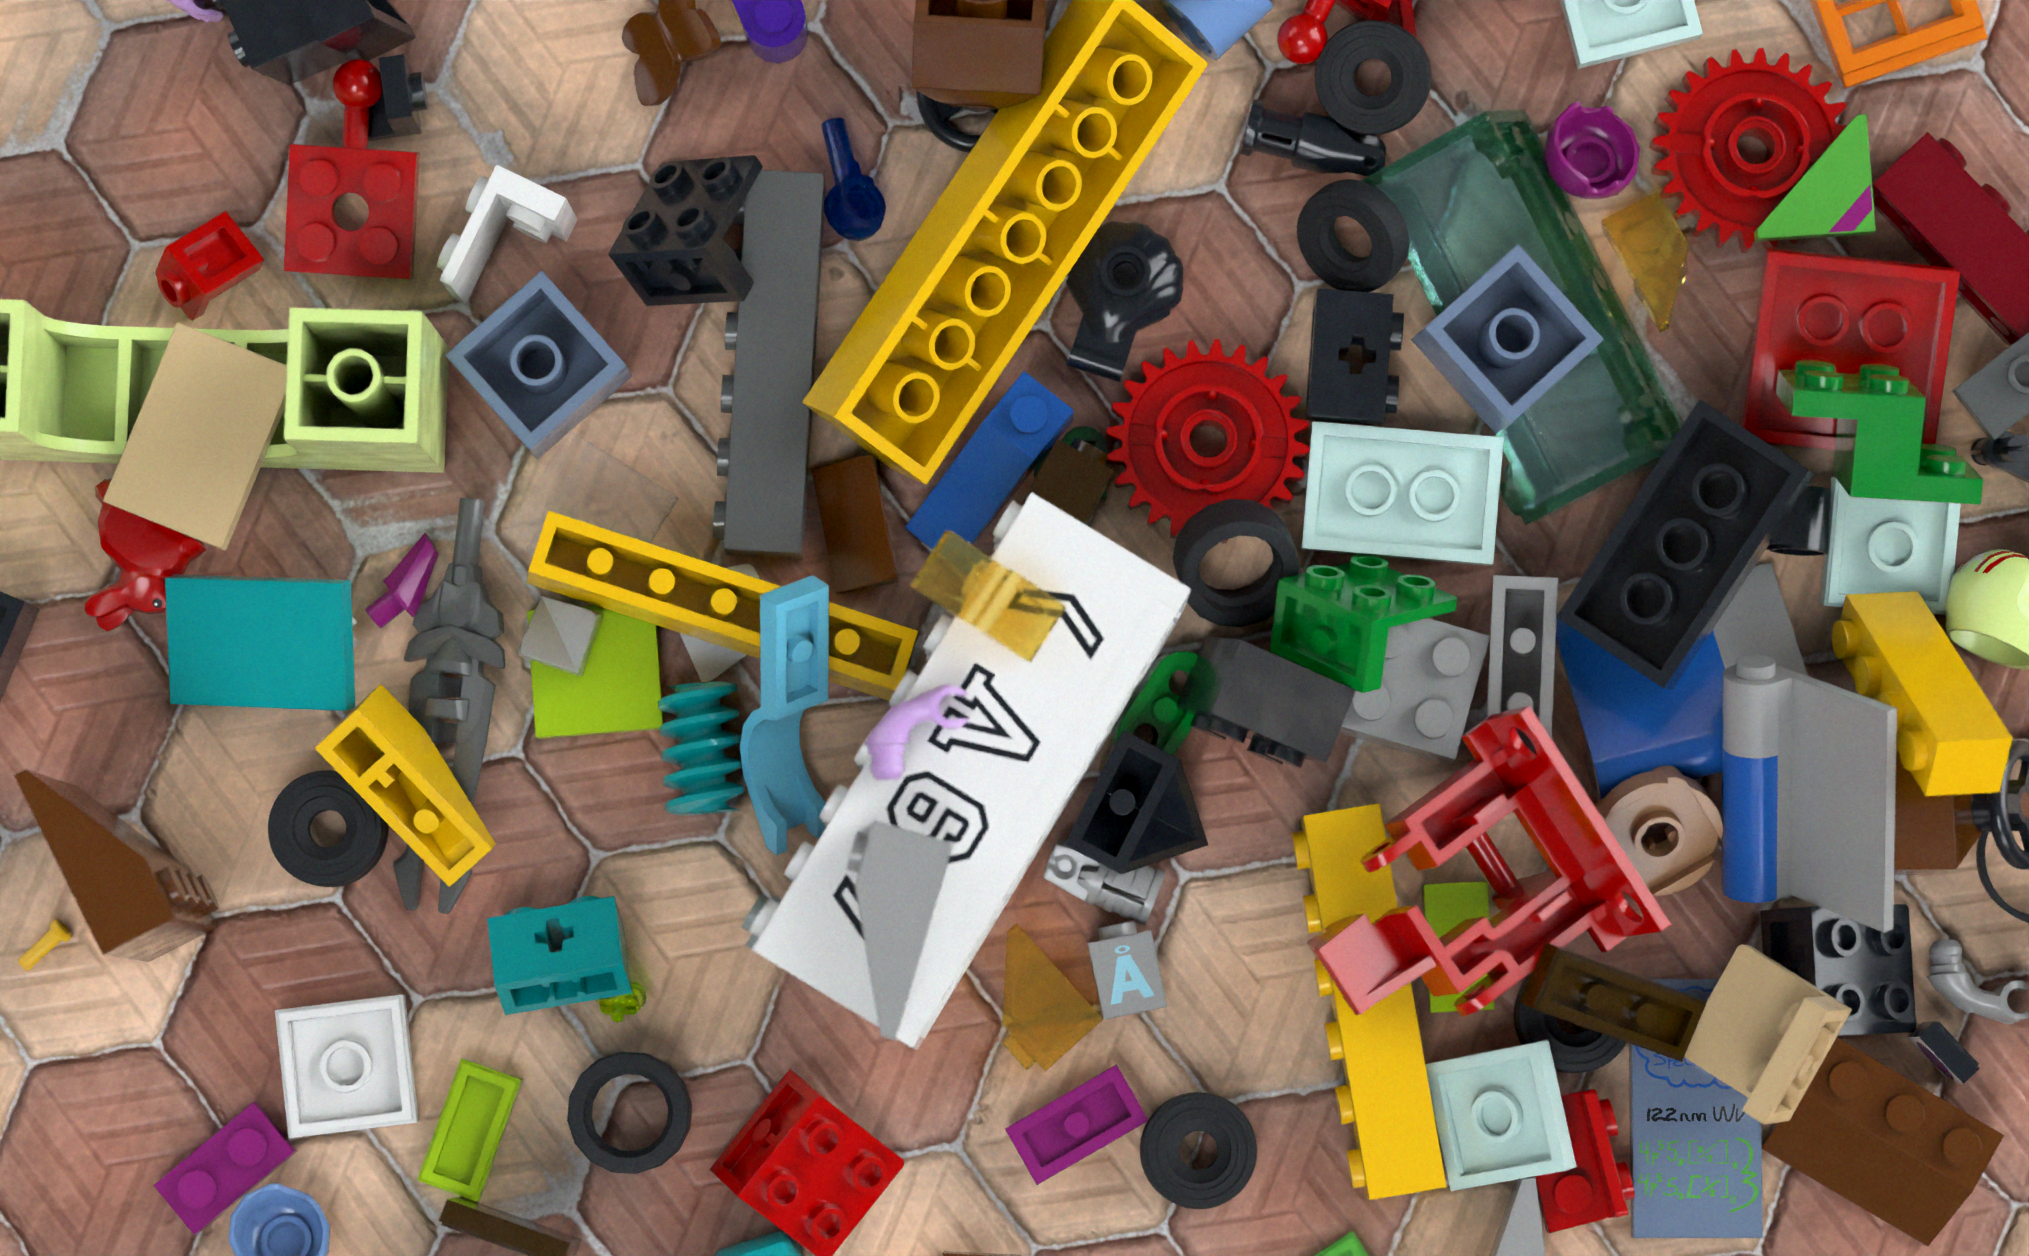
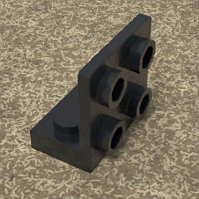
(675, 234)
(1849, 962)

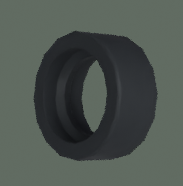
(1222, 522)
(581, 1107)

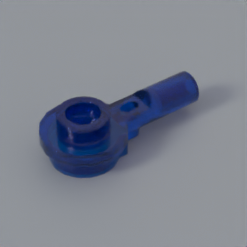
(854, 204)

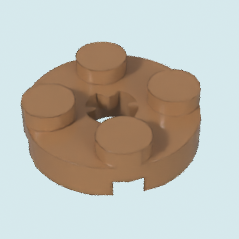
(1672, 799)

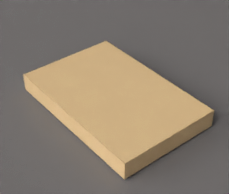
(200, 437)

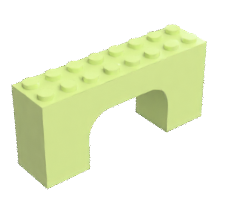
(358, 387)

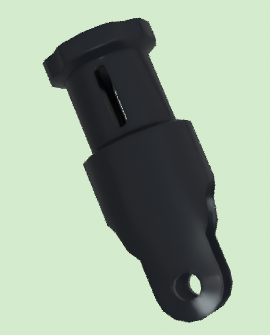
(1312, 142)

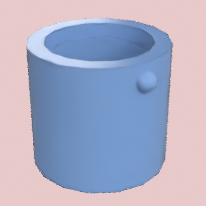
(1216, 23)

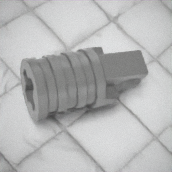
(1126, 894)

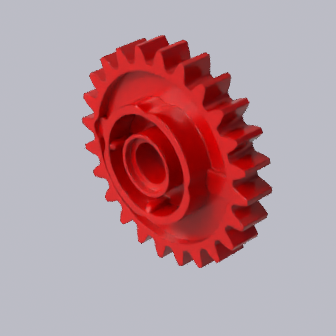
(1704, 135)
(1199, 394)

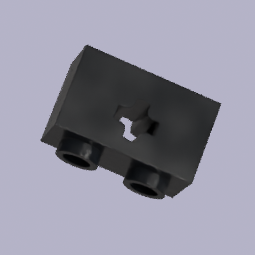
(1356, 320)

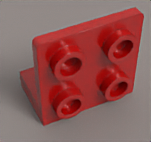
(807, 1166)

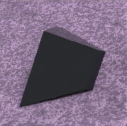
(1138, 810)

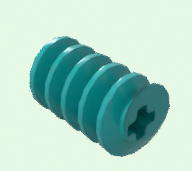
(700, 748)

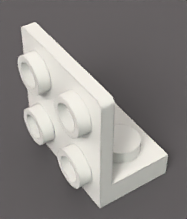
(492, 201)

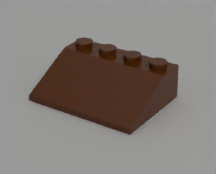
(124, 884)

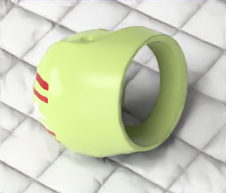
(1991, 607)

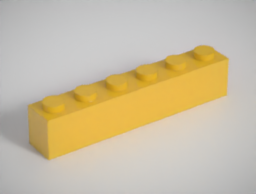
(704, 600)
(1382, 1048)

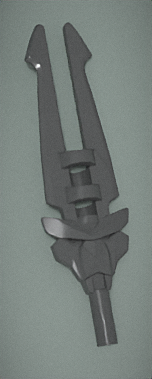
(457, 638)

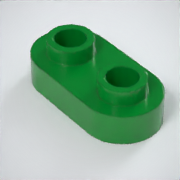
(1157, 704)

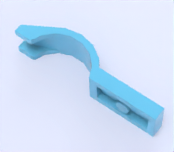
(792, 679)

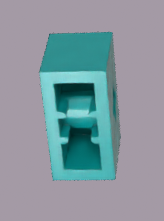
(588, 967)

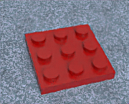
(1850, 317)

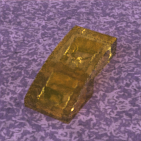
(988, 596)

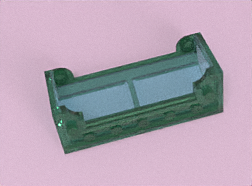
(1466, 208)

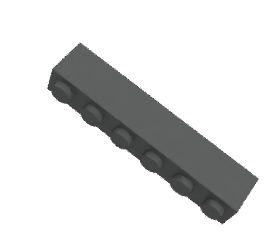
(773, 368)

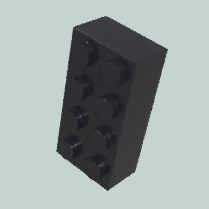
(1685, 545)

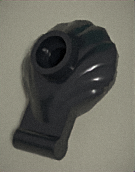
(1121, 286)

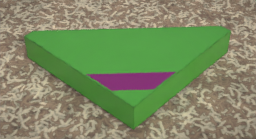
(1831, 196)

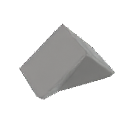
(560, 635)

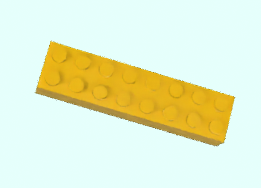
(1004, 236)

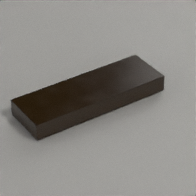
(1613, 1002)

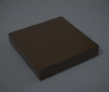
(506, 1229)

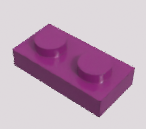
(1076, 1124)
(225, 1168)

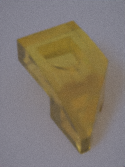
(1652, 253)

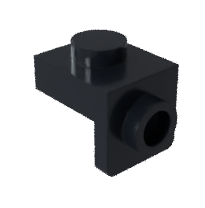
(401, 100)

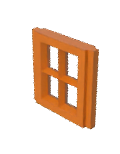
(1897, 51)

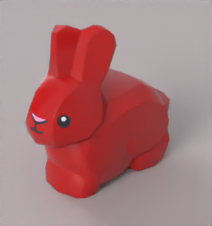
(145, 557)

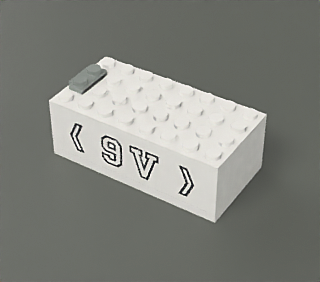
(993, 780)

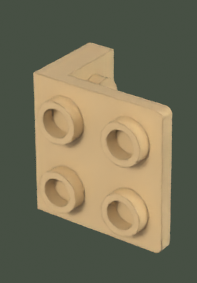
(1765, 1033)

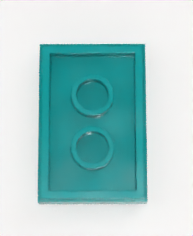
(260, 642)

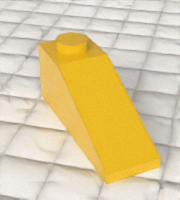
(407, 783)

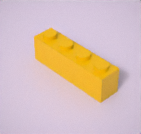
(1944, 719)

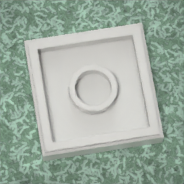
(346, 1066)

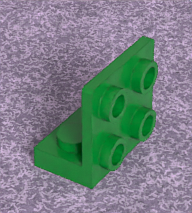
(1342, 613)

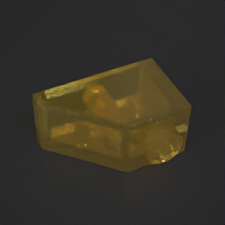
(1040, 1005)

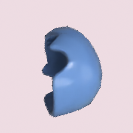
(278, 1223)

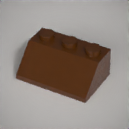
(1884, 1143)

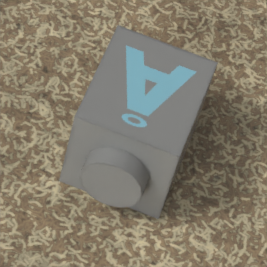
(1126, 971)

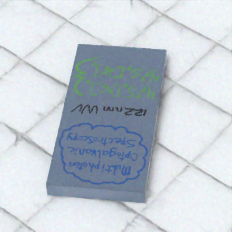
(1691, 1147)

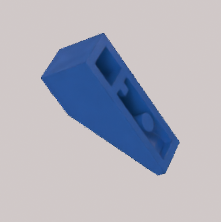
(993, 463)

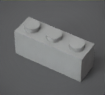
(1523, 647)

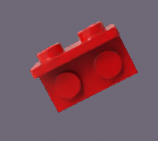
(1597, 1184)

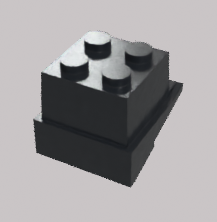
(309, 36)

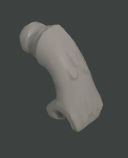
(1954, 983)

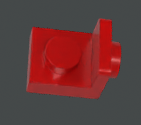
(206, 264)

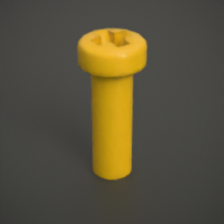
(57, 933)

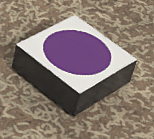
(1944, 1052)

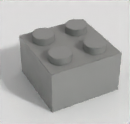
(1423, 690)

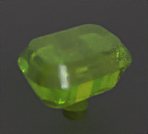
(623, 1004)

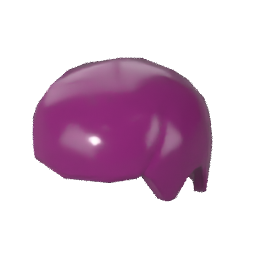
(1591, 152)

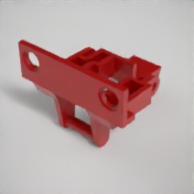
(1550, 907)

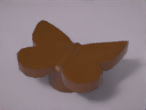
(664, 42)

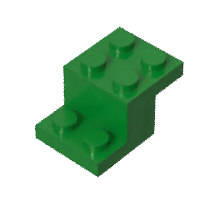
(1879, 434)

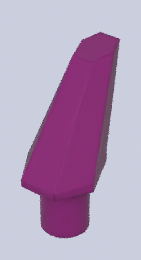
(405, 583)

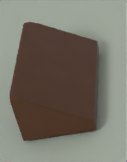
(854, 524)

